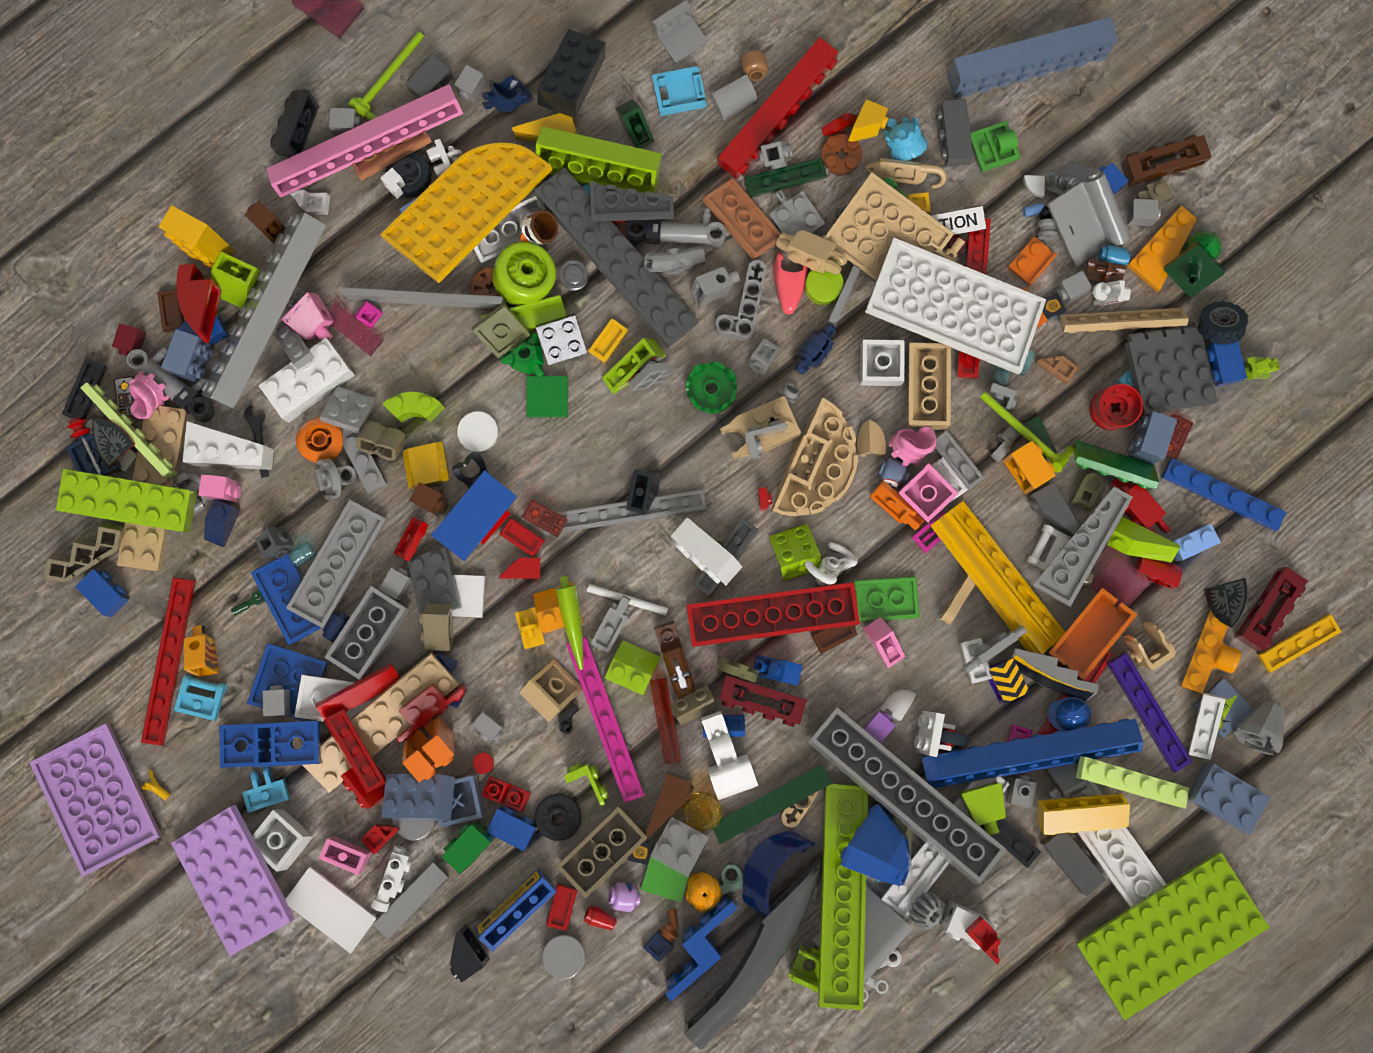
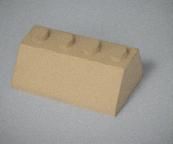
(929, 385)

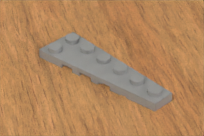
(1076, 559)

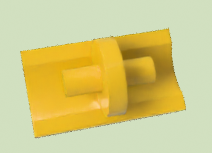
(530, 628)

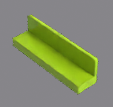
(539, 311)

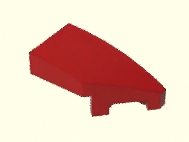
(839, 124)
(522, 569)
(379, 836)
(985, 938)

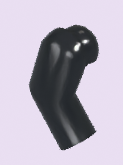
(565, 718)

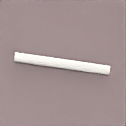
(634, 601)

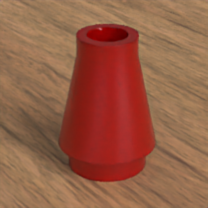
(599, 918)

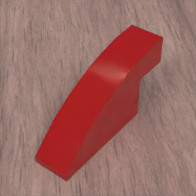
(197, 299)

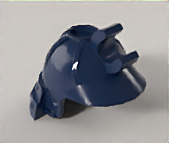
(506, 94)

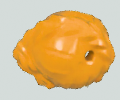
(699, 884)

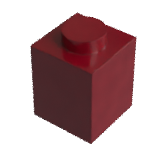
(128, 339)

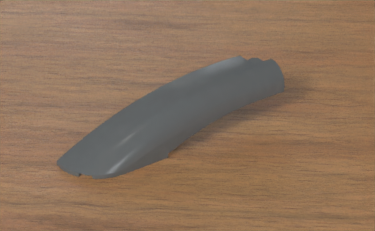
(759, 961)

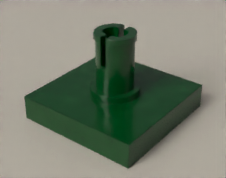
(1194, 269)

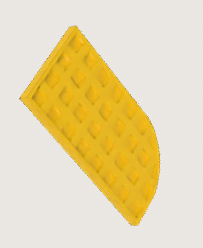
(465, 206)

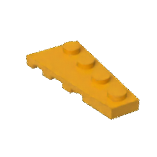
(1163, 249)

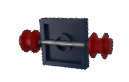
(84, 451)

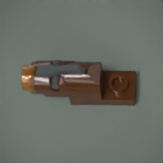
(675, 659)

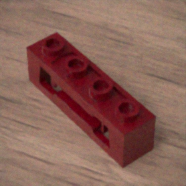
(1259, 635)
(795, 711)

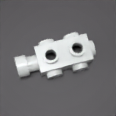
(392, 874)

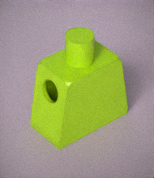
(985, 805)

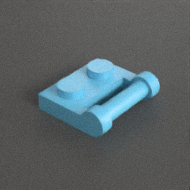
(198, 704)

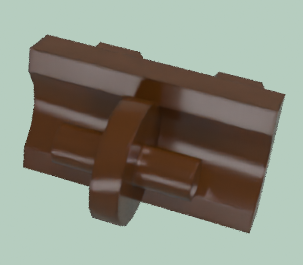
(1104, 271)

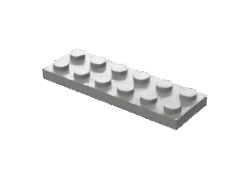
(336, 564)

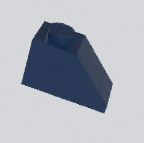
(219, 522)

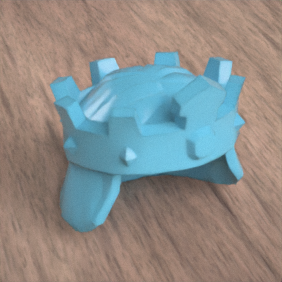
(905, 139)

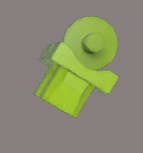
(1260, 367)

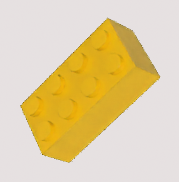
(193, 237)

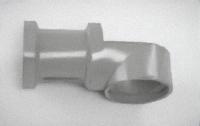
(1006, 439)

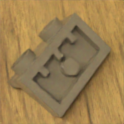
(693, 705)

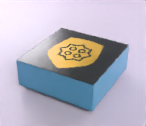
(1053, 306)
(642, 853)

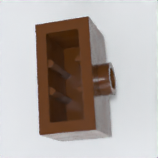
(429, 499)

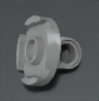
(330, 478)

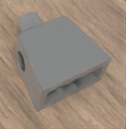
(713, 286)

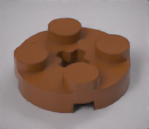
(840, 143)

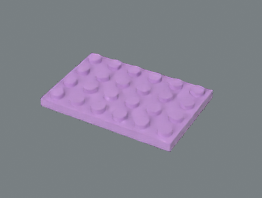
(95, 799)
(232, 880)

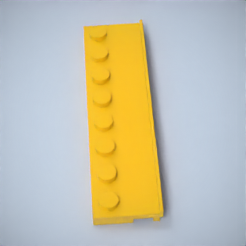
(997, 578)

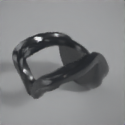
(458, 474)

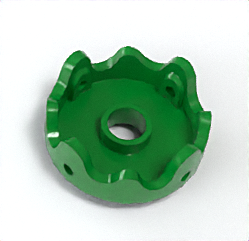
(715, 374)

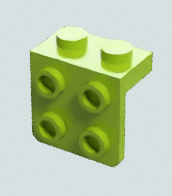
(577, 771)

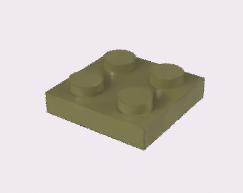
(501, 330)

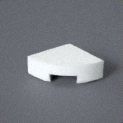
(1035, 184)

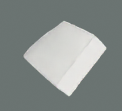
(312, 202)

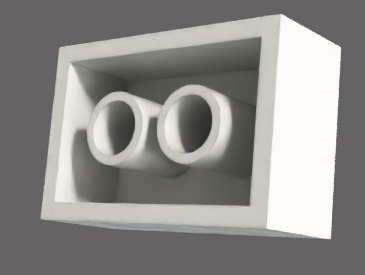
(705, 552)

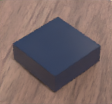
(658, 946)

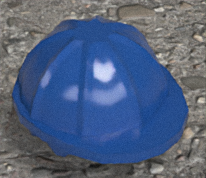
(1069, 714)

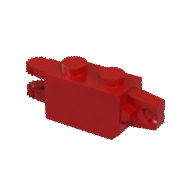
(1143, 507)

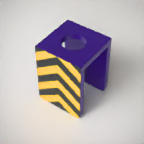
(1007, 681)

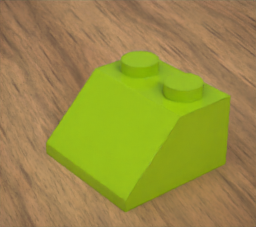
(632, 667)

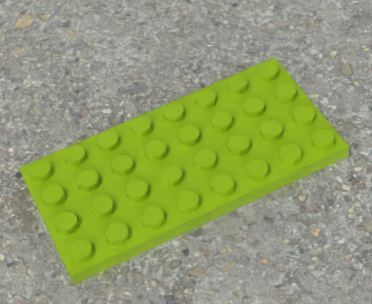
(1172, 935)

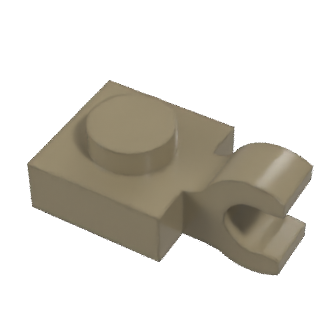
(1156, 191)

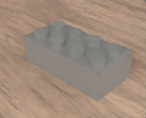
(367, 633)

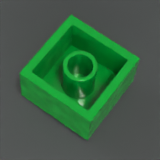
(468, 847)

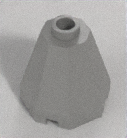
(1263, 728)

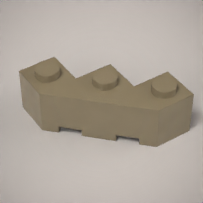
(85, 553)

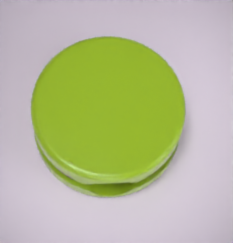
(823, 288)

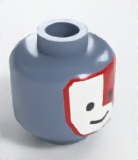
(893, 472)

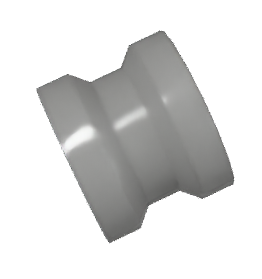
(1047, 230)

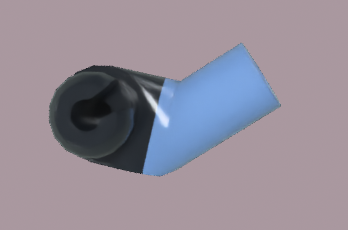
(1039, 210)

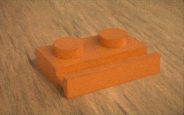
(1031, 261)

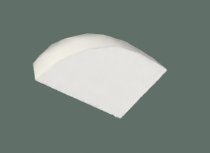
(898, 703)

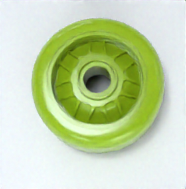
(517, 286)

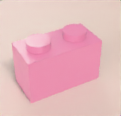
(219, 488)
(345, 855)

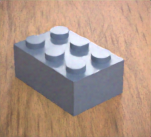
(1228, 798)
(413, 800)

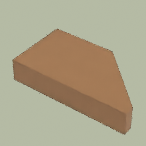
(1059, 367)

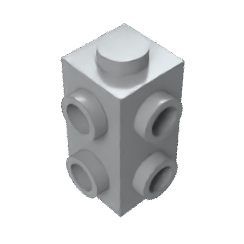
(776, 154)

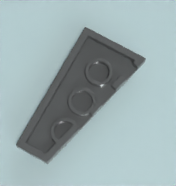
(621, 204)

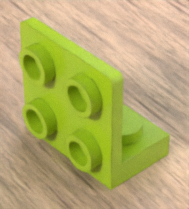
(793, 549)

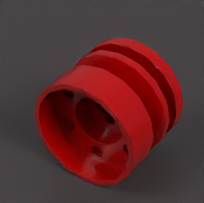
(1127, 407)

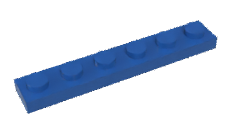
(1223, 494)

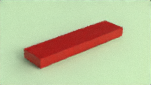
(358, 692)
(354, 751)

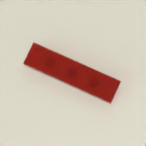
(665, 721)

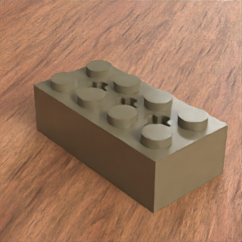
(602, 865)

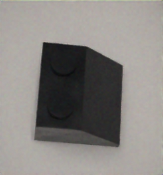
(467, 954)

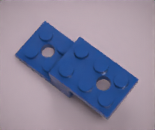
(270, 744)
(700, 947)

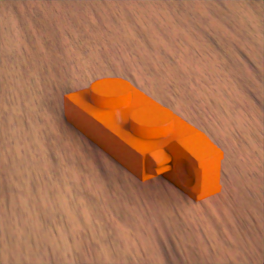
(896, 505)

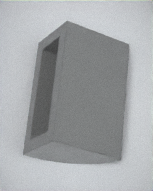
(734, 98)

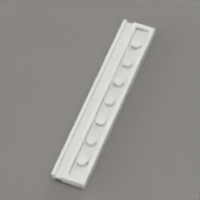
(925, 867)

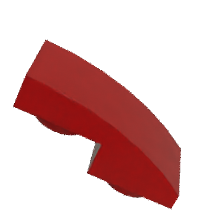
(506, 794)

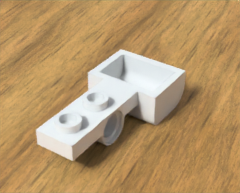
(731, 773)

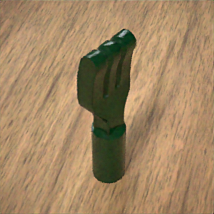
(256, 598)

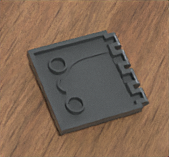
(1171, 369)

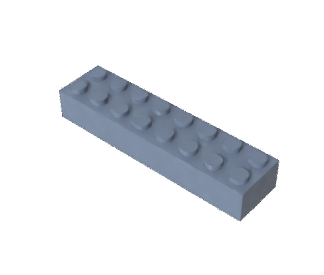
(1032, 57)

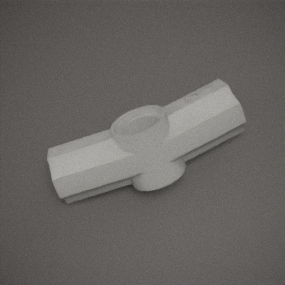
(674, 260)

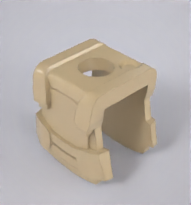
(1163, 654)

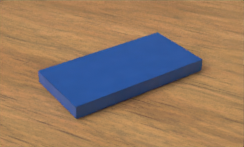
(474, 516)
(278, 584)

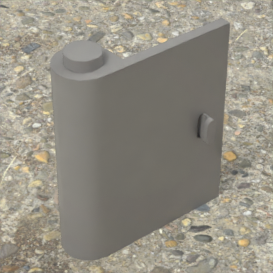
(1092, 217)
(882, 933)

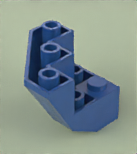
(879, 848)

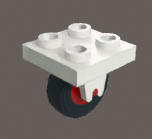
(933, 738)

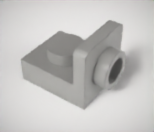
(763, 356)
(1002, 393)

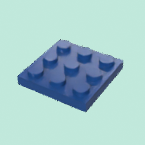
(284, 668)

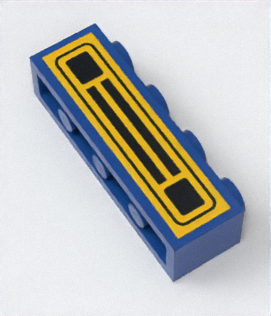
(515, 909)

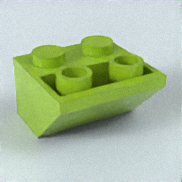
(234, 279)

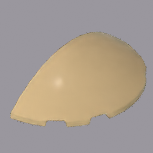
(820, 464)

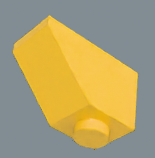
(869, 121)

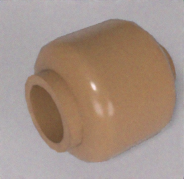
(754, 65)

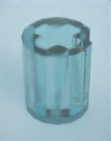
(302, 554)

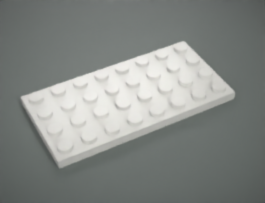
(956, 306)

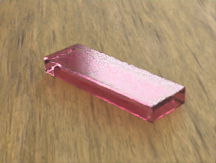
(354, 330)

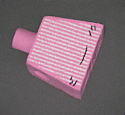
(310, 318)

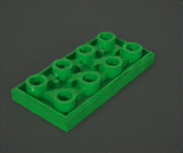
(1115, 464)

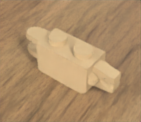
(812, 252)

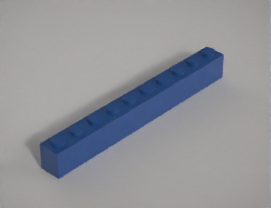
(1032, 753)

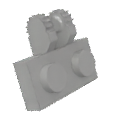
(651, 374)

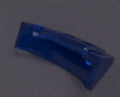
(763, 865)

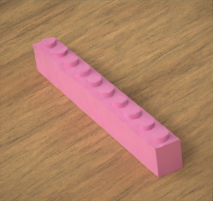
(364, 141)

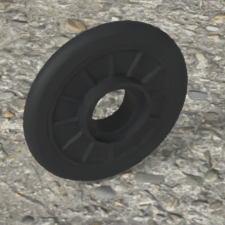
(562, 830)

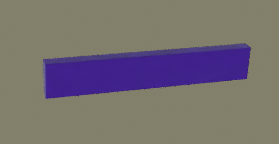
(1149, 712)

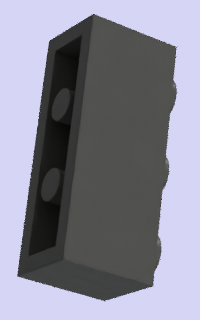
(955, 132)
(1074, 861)

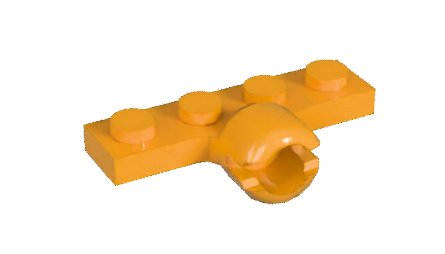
(1210, 655)

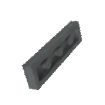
(735, 544)

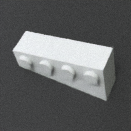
(217, 449)

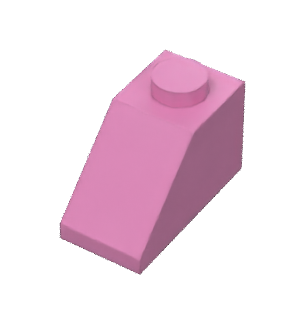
(884, 642)

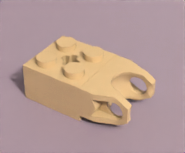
(761, 416)

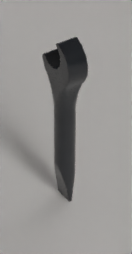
(256, 426)

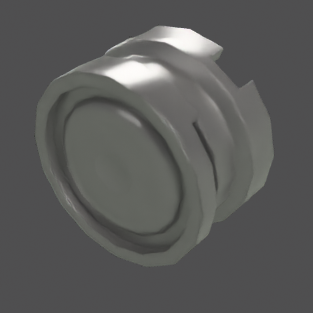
(573, 275)

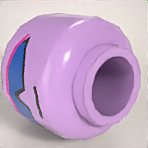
(624, 897)

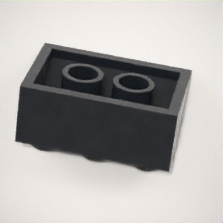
(294, 123)

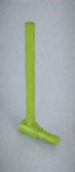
(362, 105)
(1056, 459)

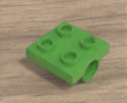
(995, 146)

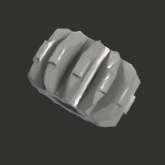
(927, 911)

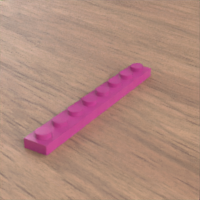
(607, 725)

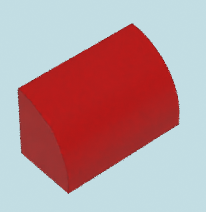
(1160, 572)

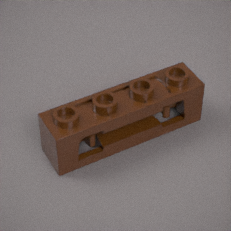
(1195, 154)

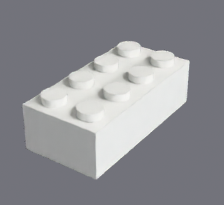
(297, 390)

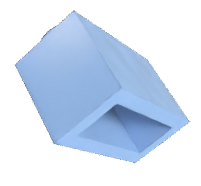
(1195, 542)

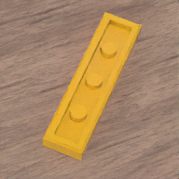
(1299, 643)

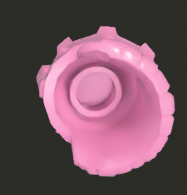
(147, 395)
(913, 445)

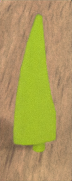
(571, 617)

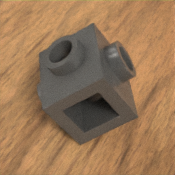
(274, 542)

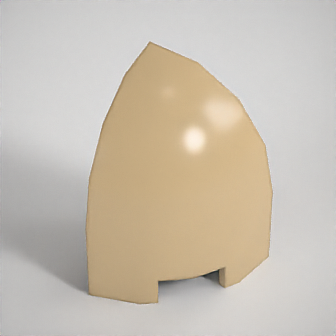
(871, 440)

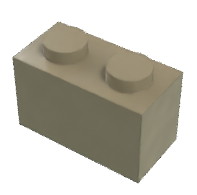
(437, 626)

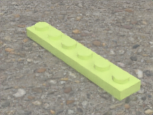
(148, 450)
(1132, 782)

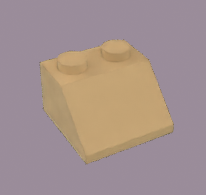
(551, 690)

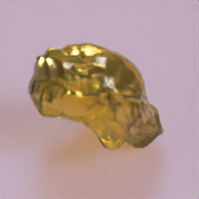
(702, 811)

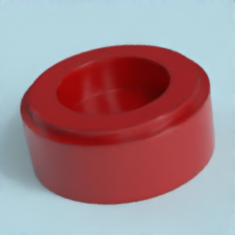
(483, 763)

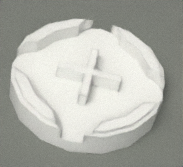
(478, 432)

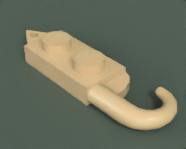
(906, 171)

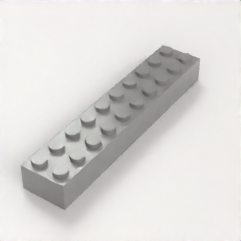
(262, 309)
(907, 796)

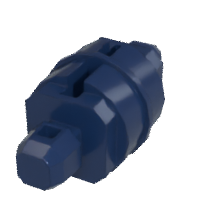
(815, 349)

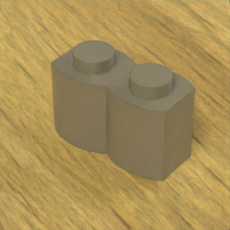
(380, 440)

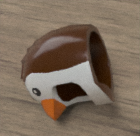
(538, 227)

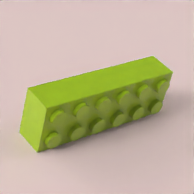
(599, 160)
(126, 500)

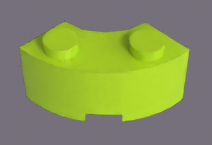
(414, 405)

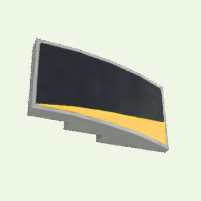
(1044, 671)

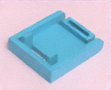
(683, 90)

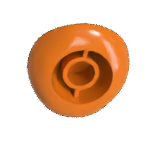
(319, 440)

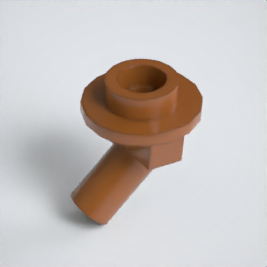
(669, 931)

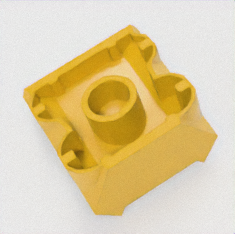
(426, 465)

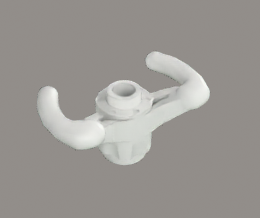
(831, 566)

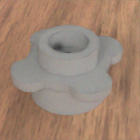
(790, 392)

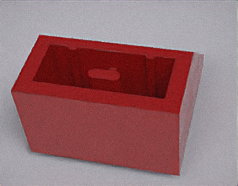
(364, 800)

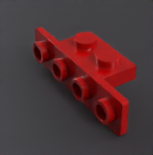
(426, 705)

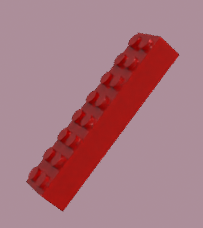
(773, 614)

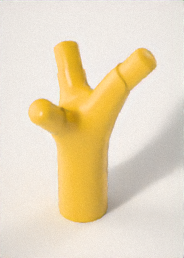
(155, 787)

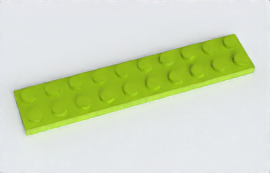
(842, 903)

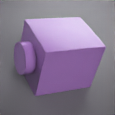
(879, 726)

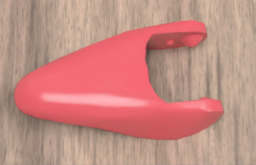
(789, 285)

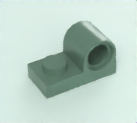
(730, 884)

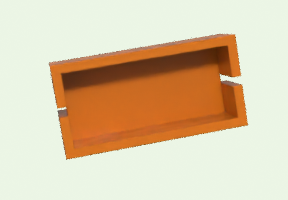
(1092, 634)
(425, 755)

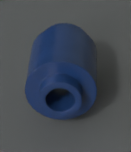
(335, 626)

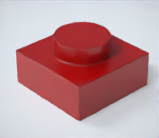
(765, 499)

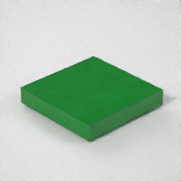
(547, 397)

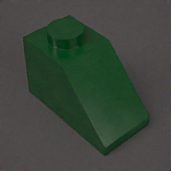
(635, 124)

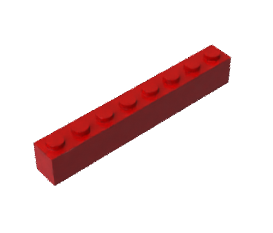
(778, 107)

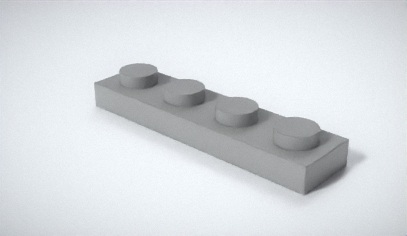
(363, 463)

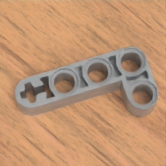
(747, 300)

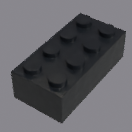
(571, 73)

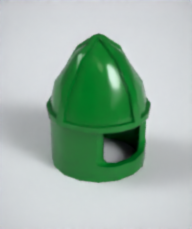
(1208, 240)

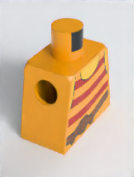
(200, 653)

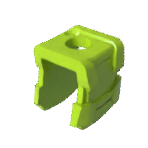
(799, 974)

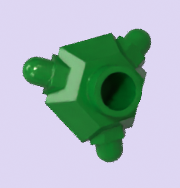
(526, 356)

